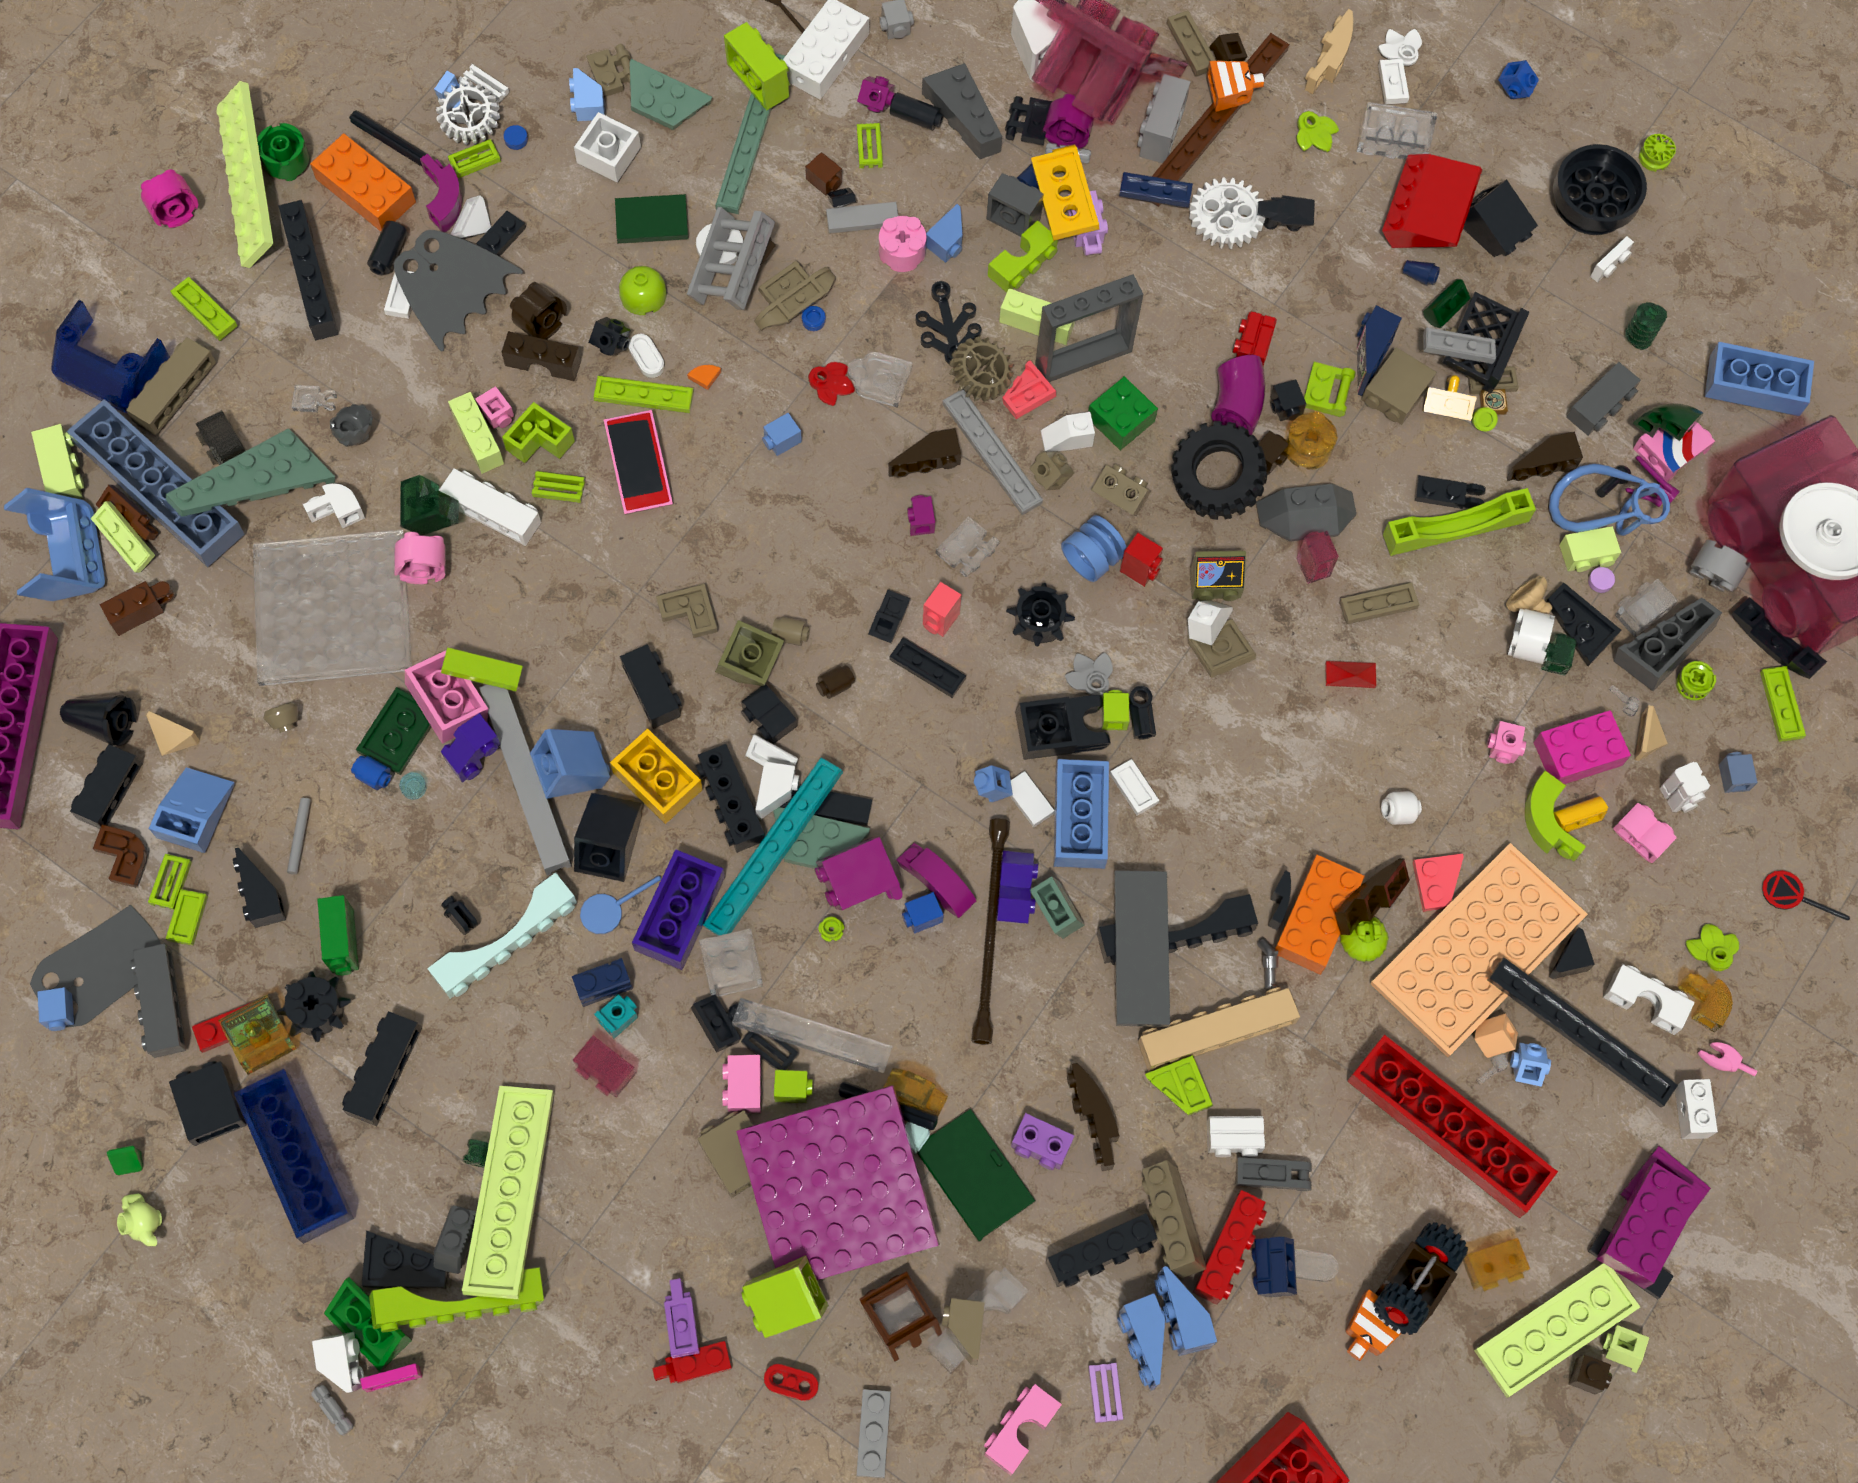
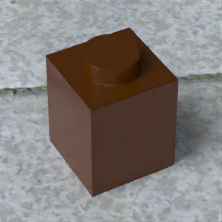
(824, 174)

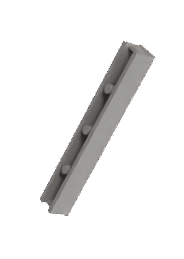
(525, 778)

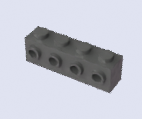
(158, 1001)

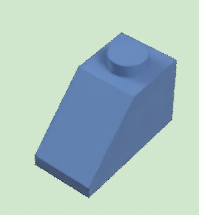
(946, 235)

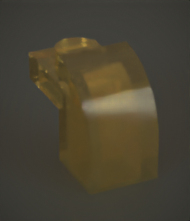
(1714, 1000)
(916, 1091)

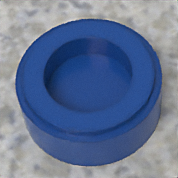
(515, 137)
(813, 318)

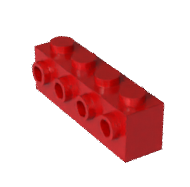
(1229, 1247)

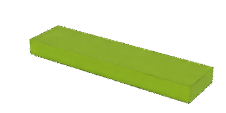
(643, 394)

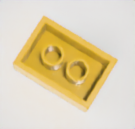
(656, 776)

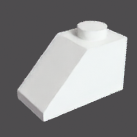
(1069, 433)
(1207, 621)
(775, 787)

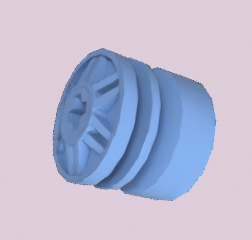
(1094, 548)

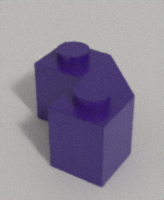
(472, 742)
(1015, 887)

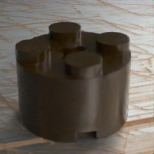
(538, 311)

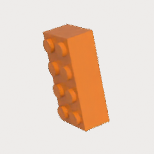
(362, 182)
(1312, 923)

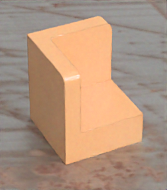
(1496, 1036)

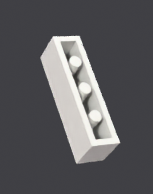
(491, 507)

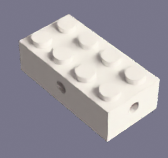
(826, 47)

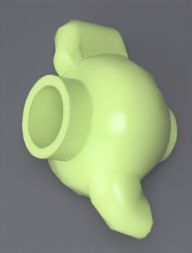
(138, 1219)

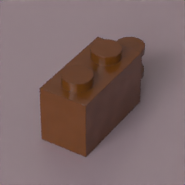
(136, 605)

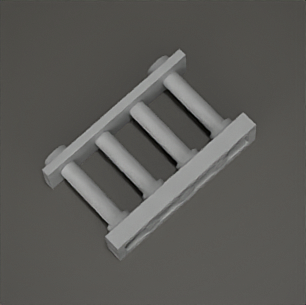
(746, 266)

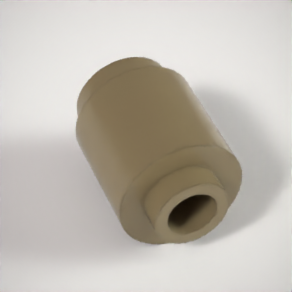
(791, 630)

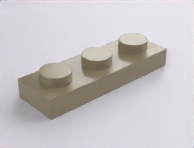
(1191, 42)
(1379, 603)

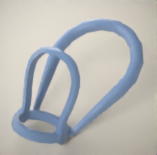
(1632, 501)

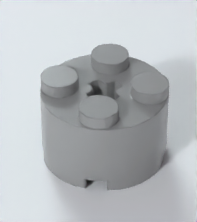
(1720, 566)

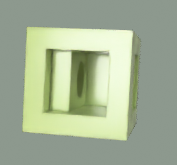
(1626, 1347)

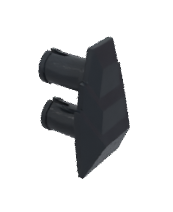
(1288, 211)

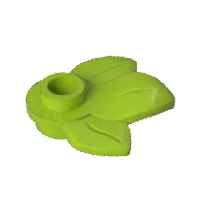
(1317, 134)
(1714, 944)

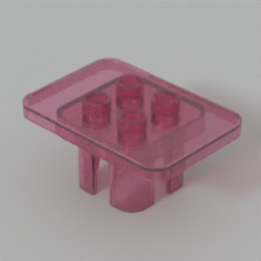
(1125, 55)

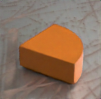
(704, 375)

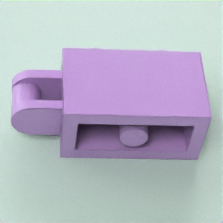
(1092, 240)

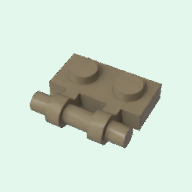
(605, 72)

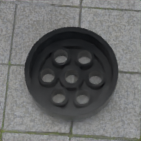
(1593, 166)

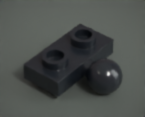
(716, 1022)

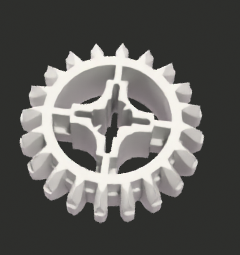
(448, 114)

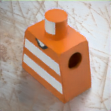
(1232, 83)
(1368, 1330)

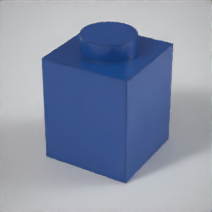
(922, 913)

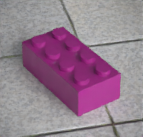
(1649, 1225)

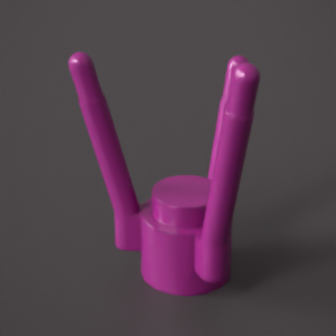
(1671, 491)

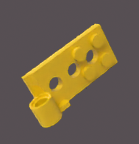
(1068, 161)

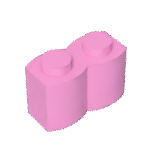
(1645, 832)

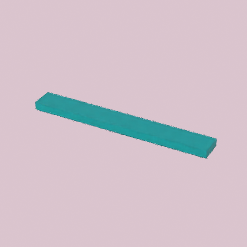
(773, 848)

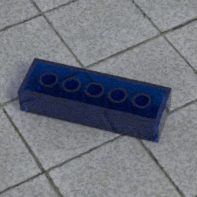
(293, 1156)

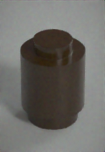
(835, 681)

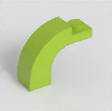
(1541, 819)

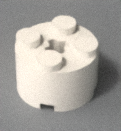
(1531, 635)

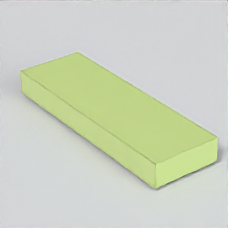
(122, 537)

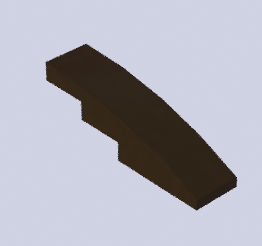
(1375, 893)

